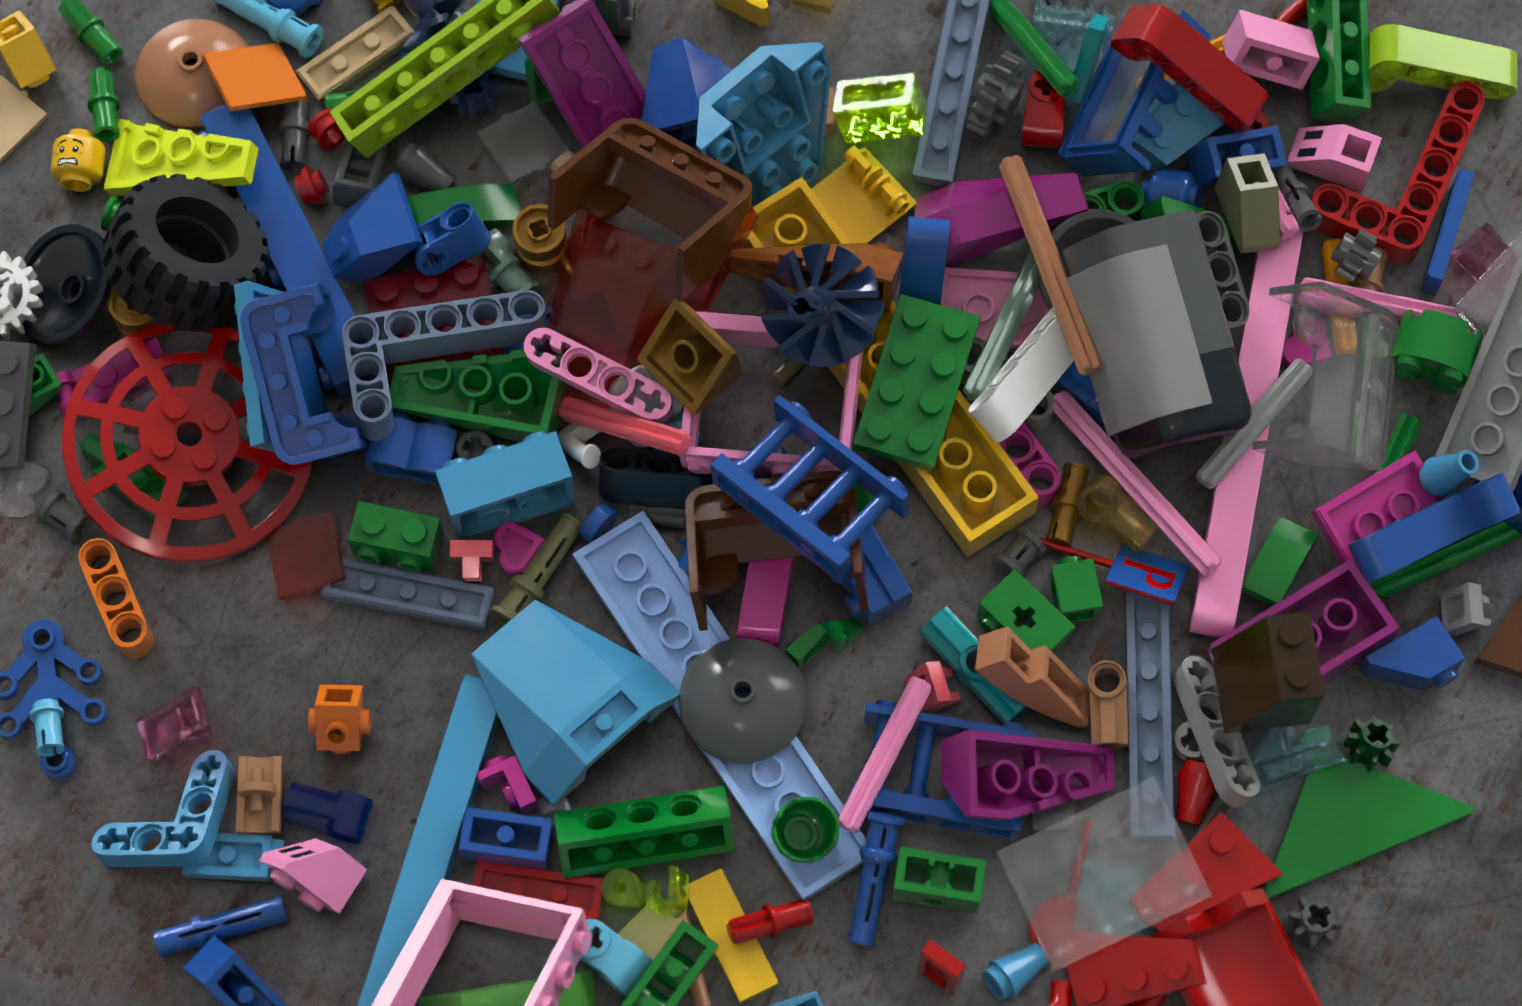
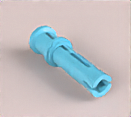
(280, 24)

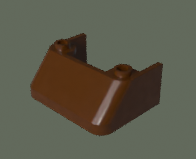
(665, 182)
(727, 534)

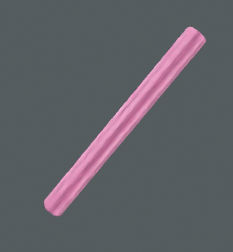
(1136, 484)

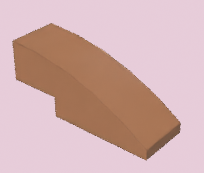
(1032, 677)

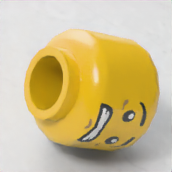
(78, 160)

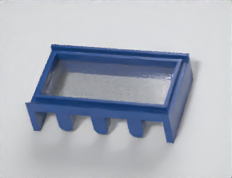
(1115, 111)

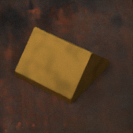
(689, 357)

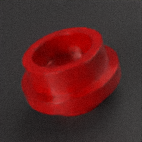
(311, 186)

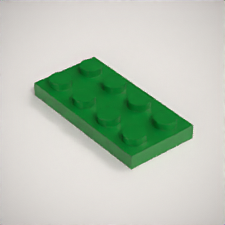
(916, 382)

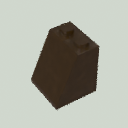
(1269, 674)

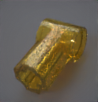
(1122, 514)

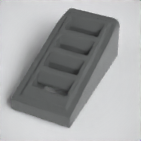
(351, 188)

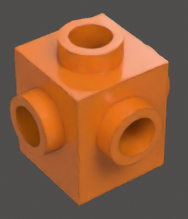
(339, 718)

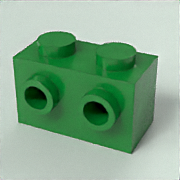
(395, 537)

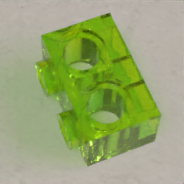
(880, 108)

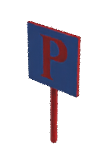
(1136, 571)

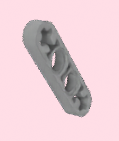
(1234, 775)

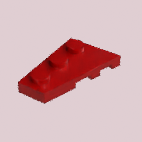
(1227, 864)
(1136, 971)

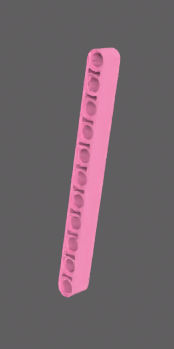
(1236, 494)

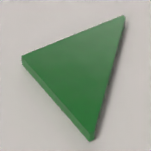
(1353, 816)

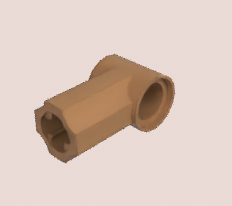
(1108, 709)

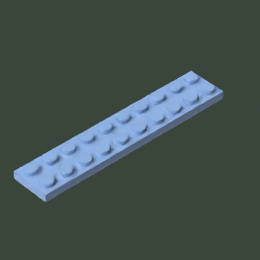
(655, 612)

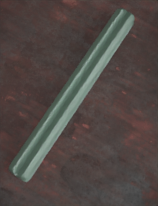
(1004, 329)

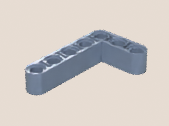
(427, 343)

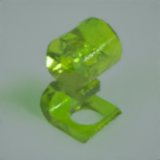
(632, 892)

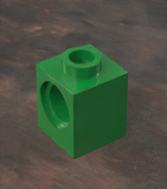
(1076, 589)

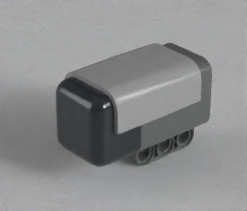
(1161, 321)

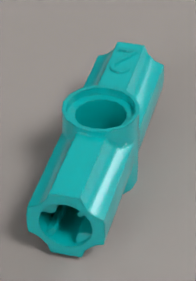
(956, 645)

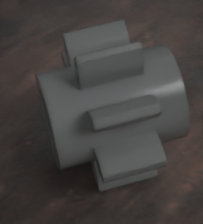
(1356, 255)
(1314, 909)

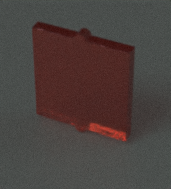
(306, 555)

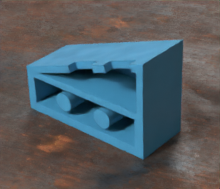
(1183, 127)

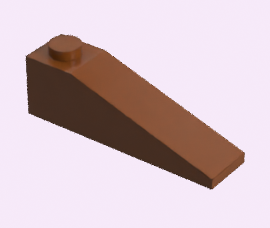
(883, 259)

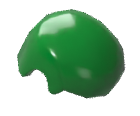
(805, 830)

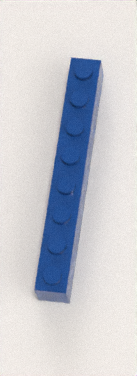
(291, 243)

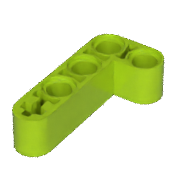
(1439, 61)

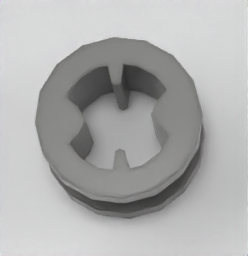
(1181, 752)

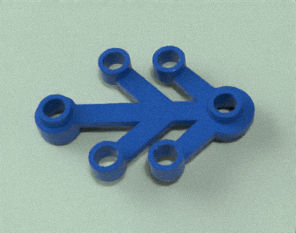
(50, 687)

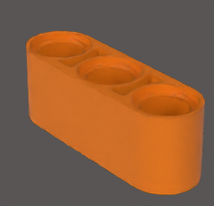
(108, 581)

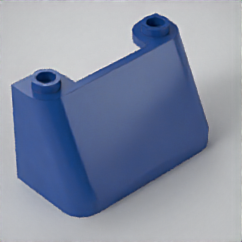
(288, 379)

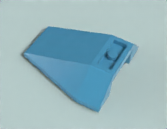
(769, 116)
(565, 695)

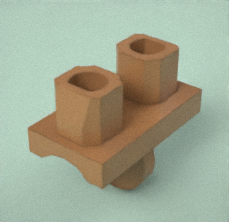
(259, 795)

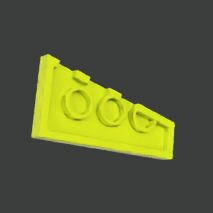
(153, 152)

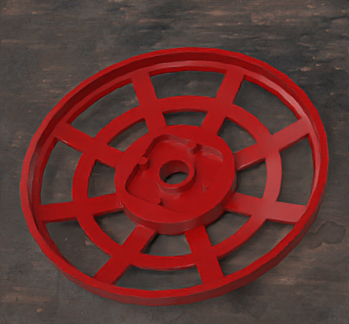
(168, 457)

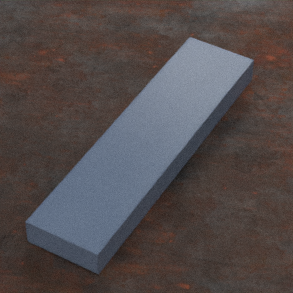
(412, 594)

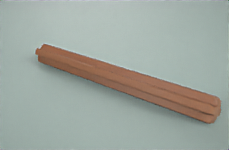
(1050, 265)

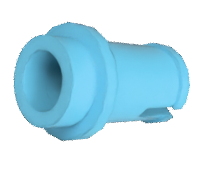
(47, 720)

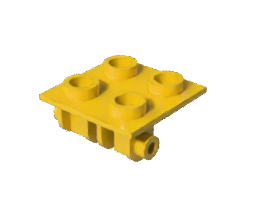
(863, 196)

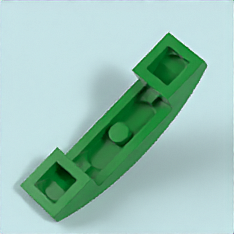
(494, 203)

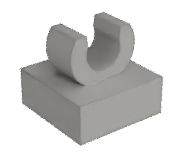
(1463, 609)

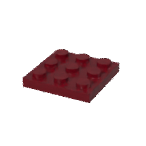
(414, 289)

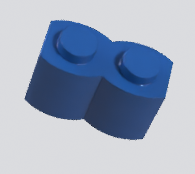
(413, 450)

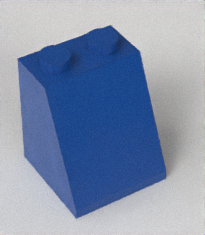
(674, 87)

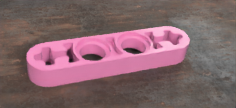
(595, 380)

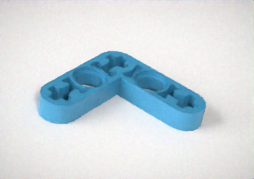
(183, 829)

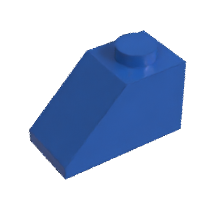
(1209, 155)
(1417, 658)
(229, 977)

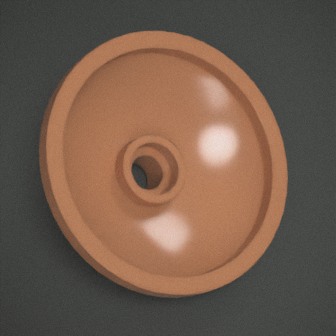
(176, 91)

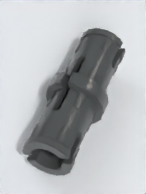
(294, 134)
(1298, 199)

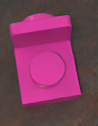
(516, 789)

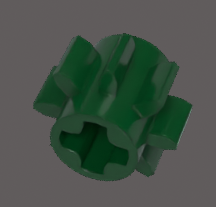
(1371, 742)

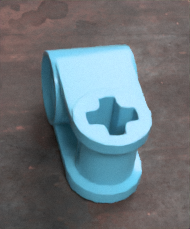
(617, 959)

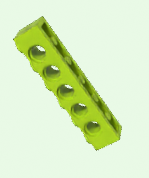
(437, 70)

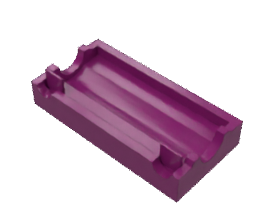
(584, 70)

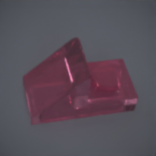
(175, 724)

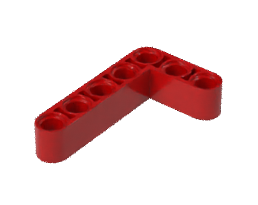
(1421, 186)

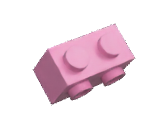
(1271, 49)

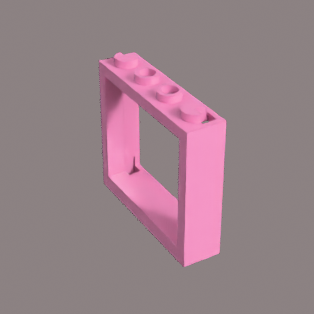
(751, 331)
(492, 908)

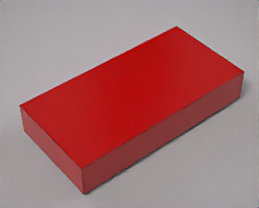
(941, 967)

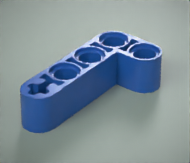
(1434, 527)

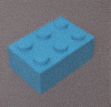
(506, 485)

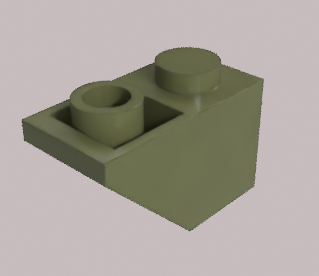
(1250, 202)

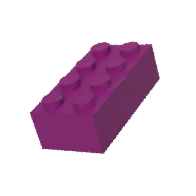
(1344, 616)

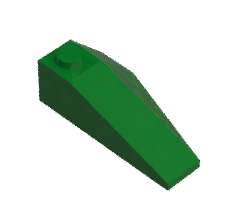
(482, 394)

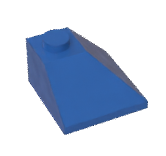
(372, 233)

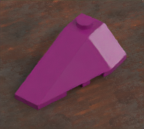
(985, 216)
(1018, 775)

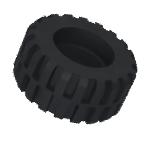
(166, 282)

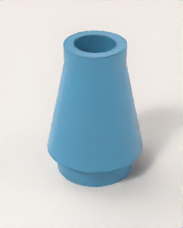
(1447, 472)
(1012, 972)

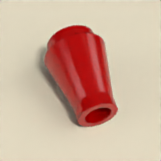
(1193, 792)

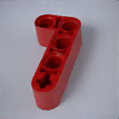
(1192, 62)

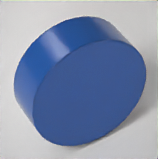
(598, 522)

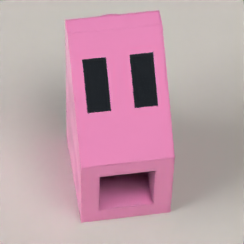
(1335, 154)
(318, 871)

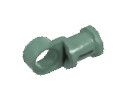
(508, 271)

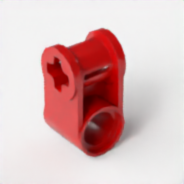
(1043, 115)

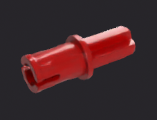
(770, 921)

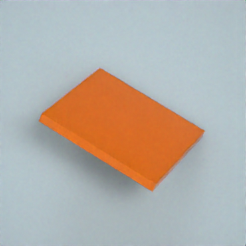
(254, 76)

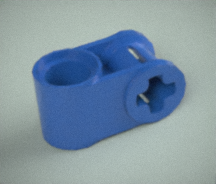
(452, 237)

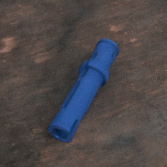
(170, 940)

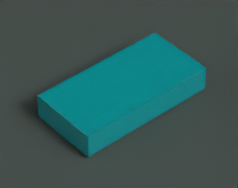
(1089, 55)

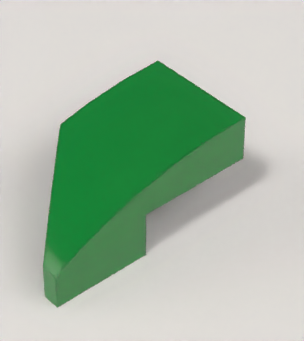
(835, 633)

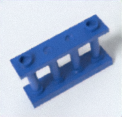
(801, 527)
(915, 802)

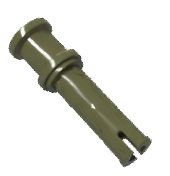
(528, 585)

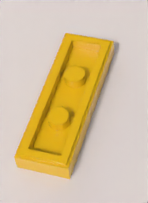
(742, 962)

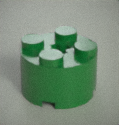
(1435, 350)

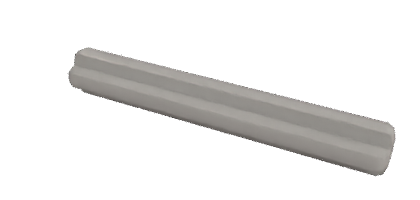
(1262, 415)

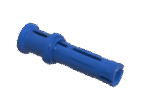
(864, 930)

